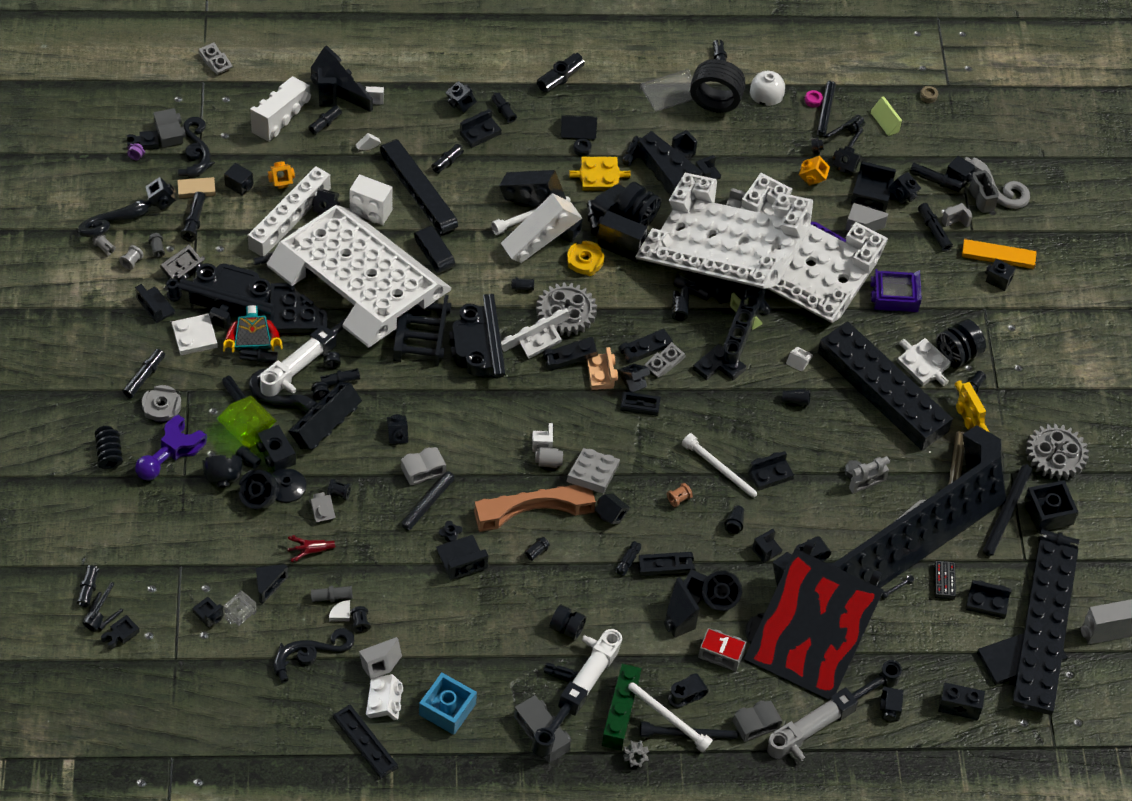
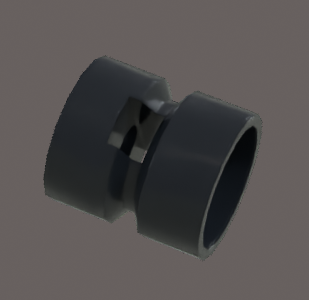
(568, 622)

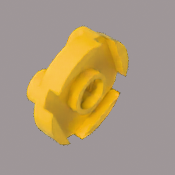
(583, 266)

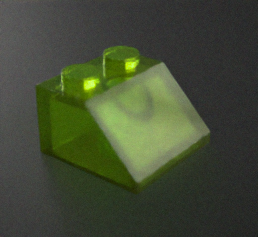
(246, 419)

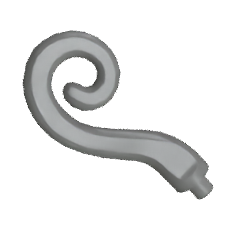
(1003, 200)

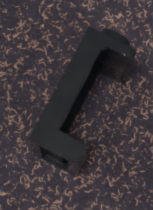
(872, 186)

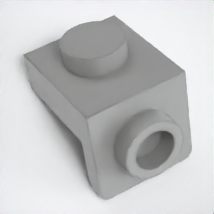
(955, 214)
(322, 507)

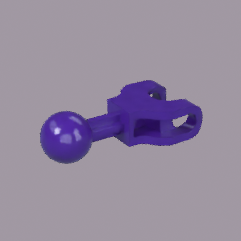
(173, 445)

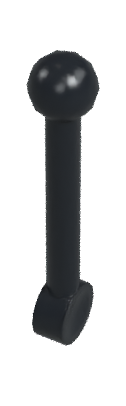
(909, 580)

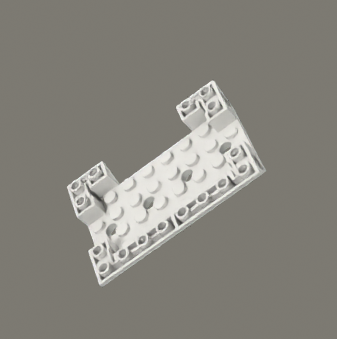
(370, 253)
(723, 254)
(818, 285)

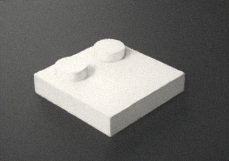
(194, 334)

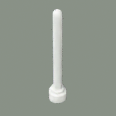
(499, 226)
(690, 442)
(700, 740)

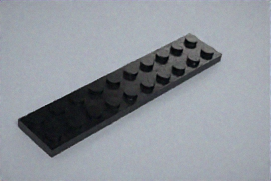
(1045, 628)

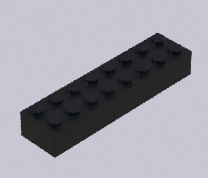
(885, 385)

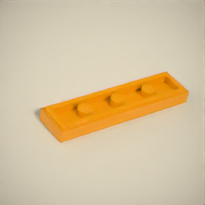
(991, 252)

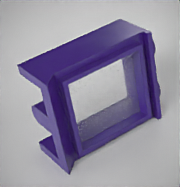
(896, 291)

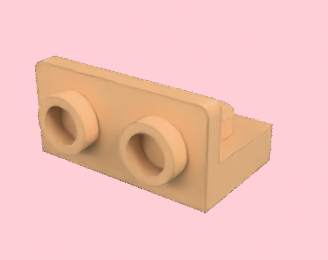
(601, 371)

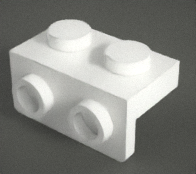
(384, 697)

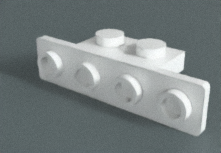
(539, 336)

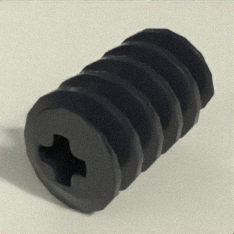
(108, 447)

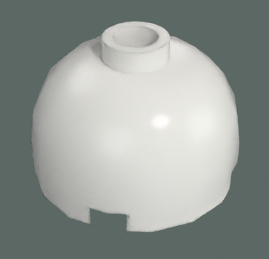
(767, 88)

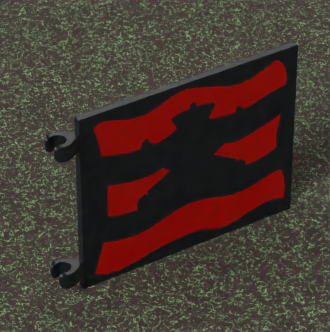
(814, 623)

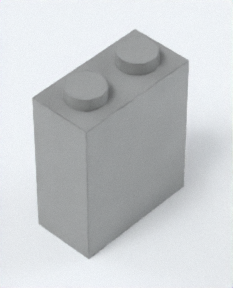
(1108, 622)

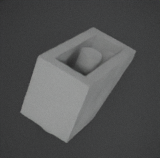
(867, 217)

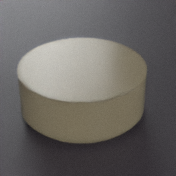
(929, 94)

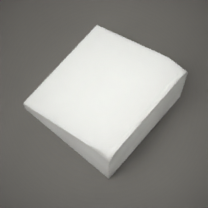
(799, 358)

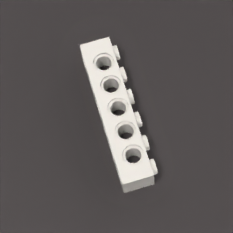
(287, 212)

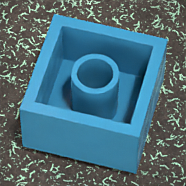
(447, 703)

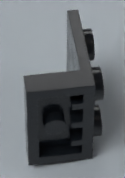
(462, 557)

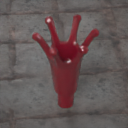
(309, 546)

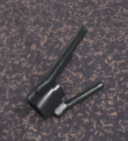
(854, 125)
(93, 620)

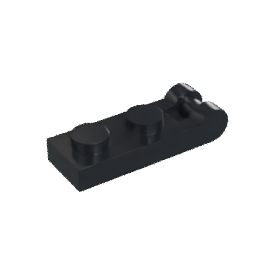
(645, 346)
(570, 353)
(666, 563)

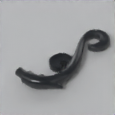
(199, 145)
(310, 646)

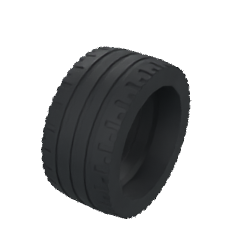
(721, 72)

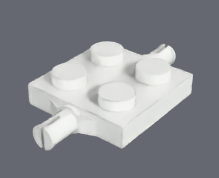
(924, 362)

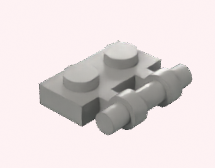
(869, 474)

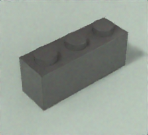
(534, 715)

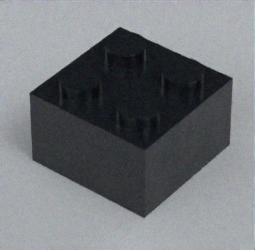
(1051, 506)

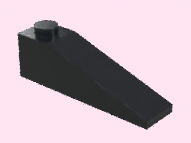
(345, 84)

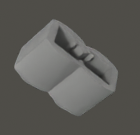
(423, 465)

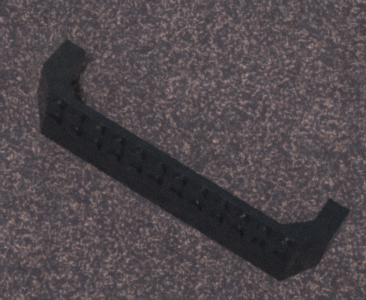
(932, 521)

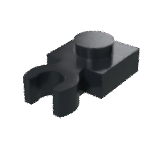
(147, 139)
(121, 630)

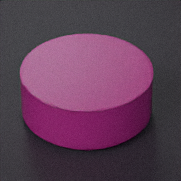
(813, 99)

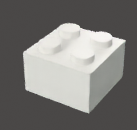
(371, 199)

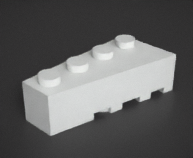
(279, 108)
(540, 228)

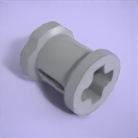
(131, 257)

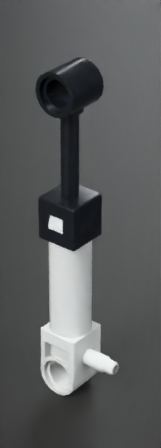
(280, 373)
(575, 693)

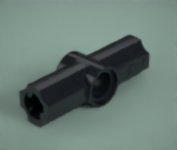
(560, 72)

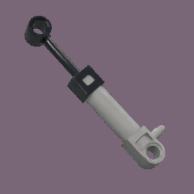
(838, 707)

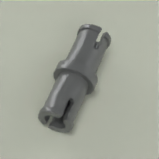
(331, 593)

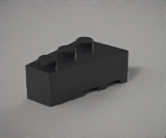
(531, 187)

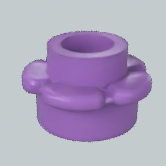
(135, 151)

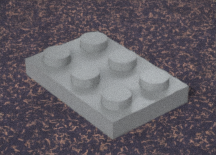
(593, 470)

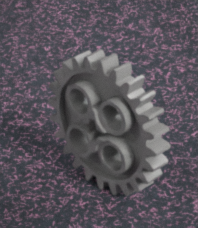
(579, 304)
(1062, 462)

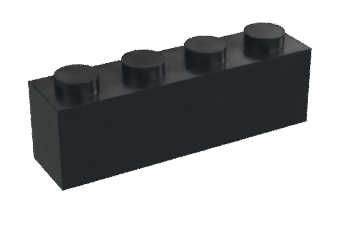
(325, 416)

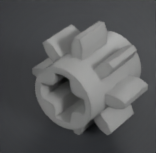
(638, 748)

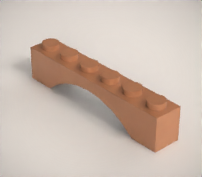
(495, 512)

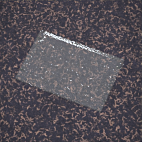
(668, 90)

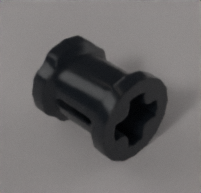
(339, 489)
(360, 619)

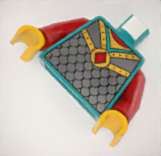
(252, 332)

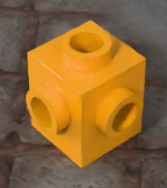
(814, 170)
(288, 174)

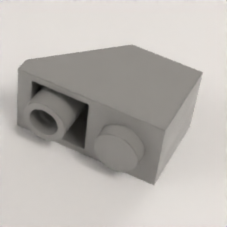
(380, 658)

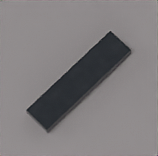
(365, 741)

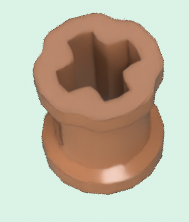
(685, 492)

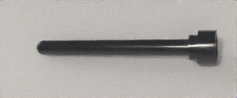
(648, 729)

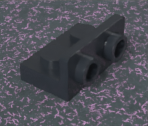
(479, 128)
(770, 470)
(988, 598)

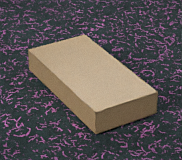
(188, 187)

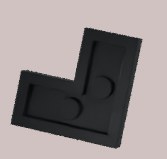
(714, 361)

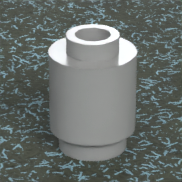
(549, 457)

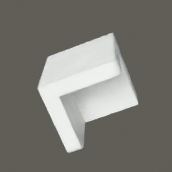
(542, 438)

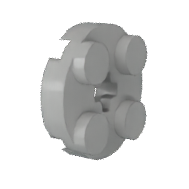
(165, 412)

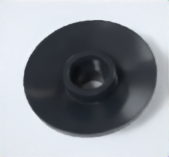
(294, 489)

